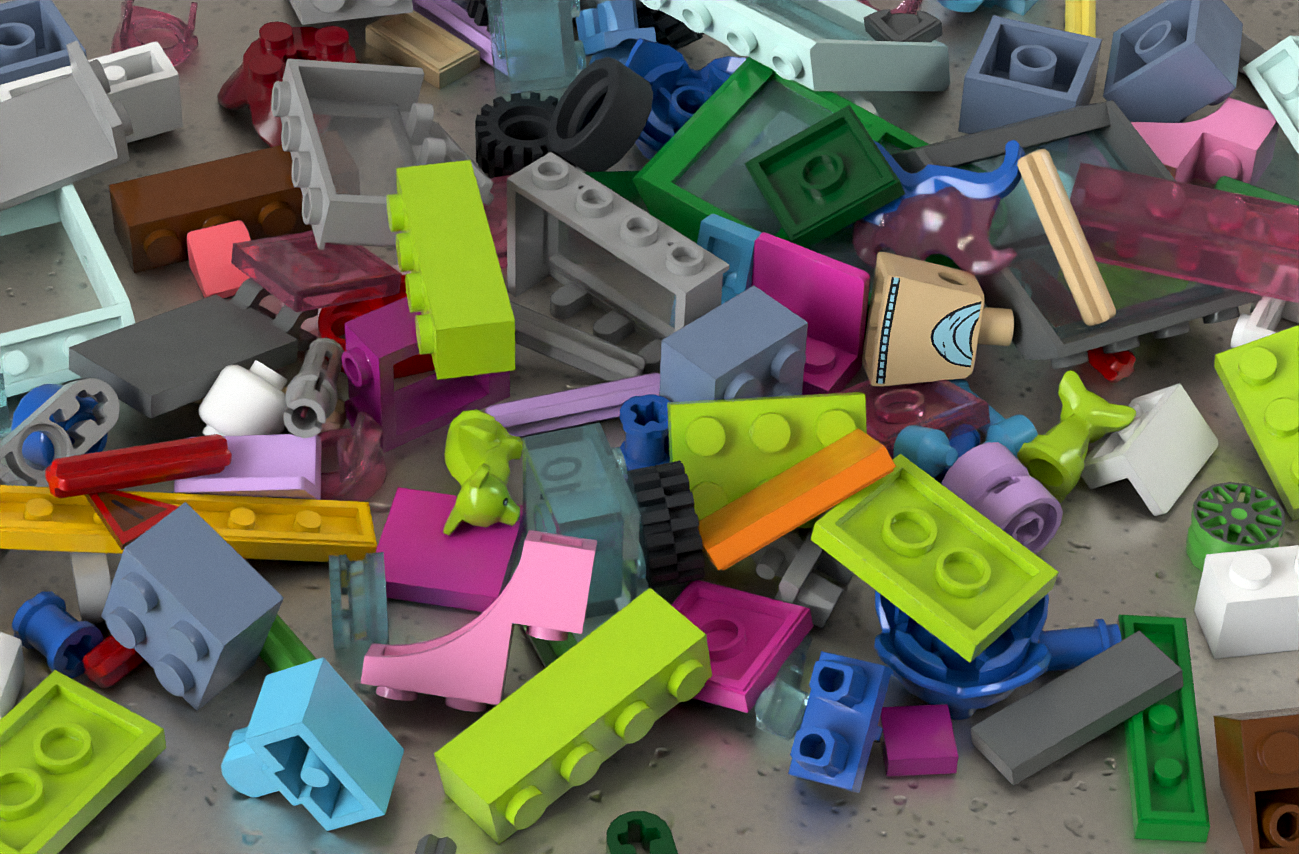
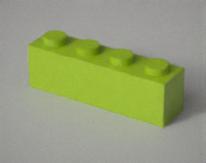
(453, 270)
(574, 715)

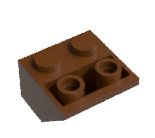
(1261, 777)

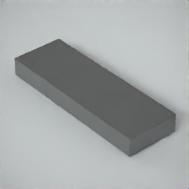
(1076, 707)

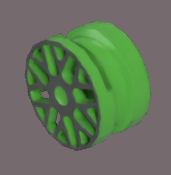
(1233, 524)

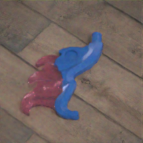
(942, 213)

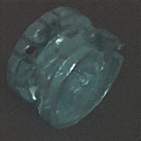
(367, 599)

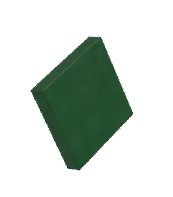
(824, 178)

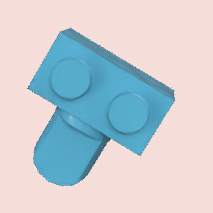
(315, 747)

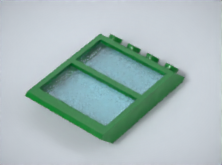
(751, 112)

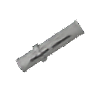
(302, 393)

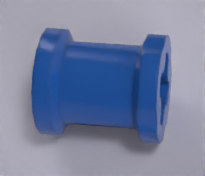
(646, 431)
(55, 633)

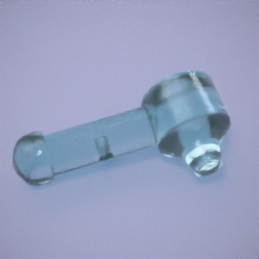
(783, 703)

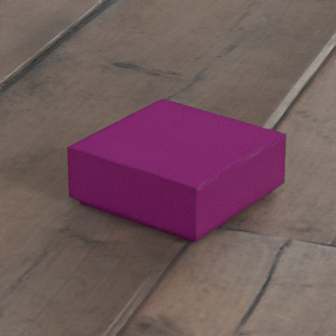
(918, 740)

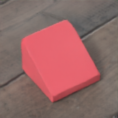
(211, 258)

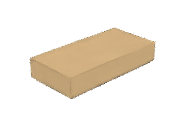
(423, 44)

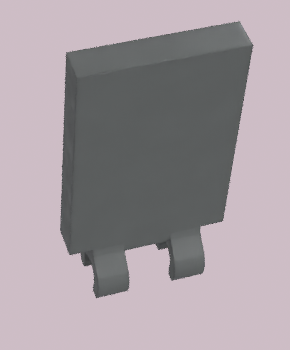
(183, 351)

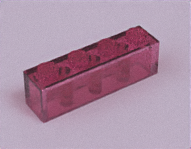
(1189, 231)

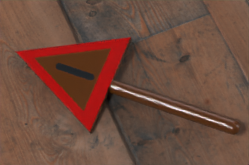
(127, 514)

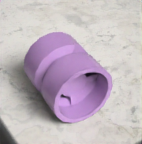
(1005, 494)

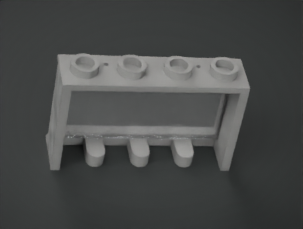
(347, 138)
(605, 257)

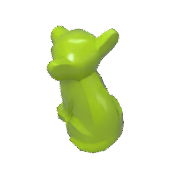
(1060, 453)
(479, 460)

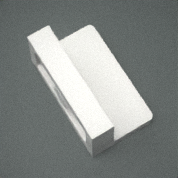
(1156, 450)

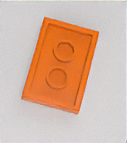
(793, 498)

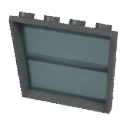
(1033, 283)

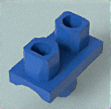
(840, 721)

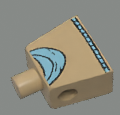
(927, 322)

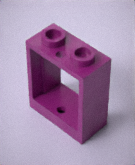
(372, 349)

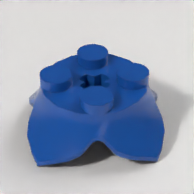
(675, 88)
(944, 677)

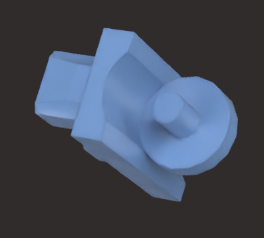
(611, 30)

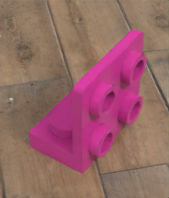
(824, 295)

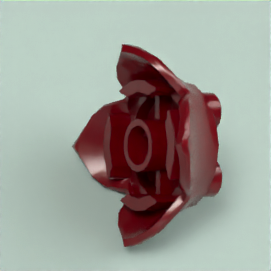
(266, 63)

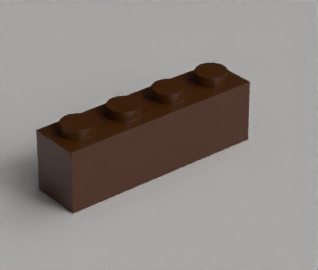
(162, 208)

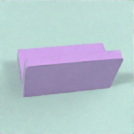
(264, 468)

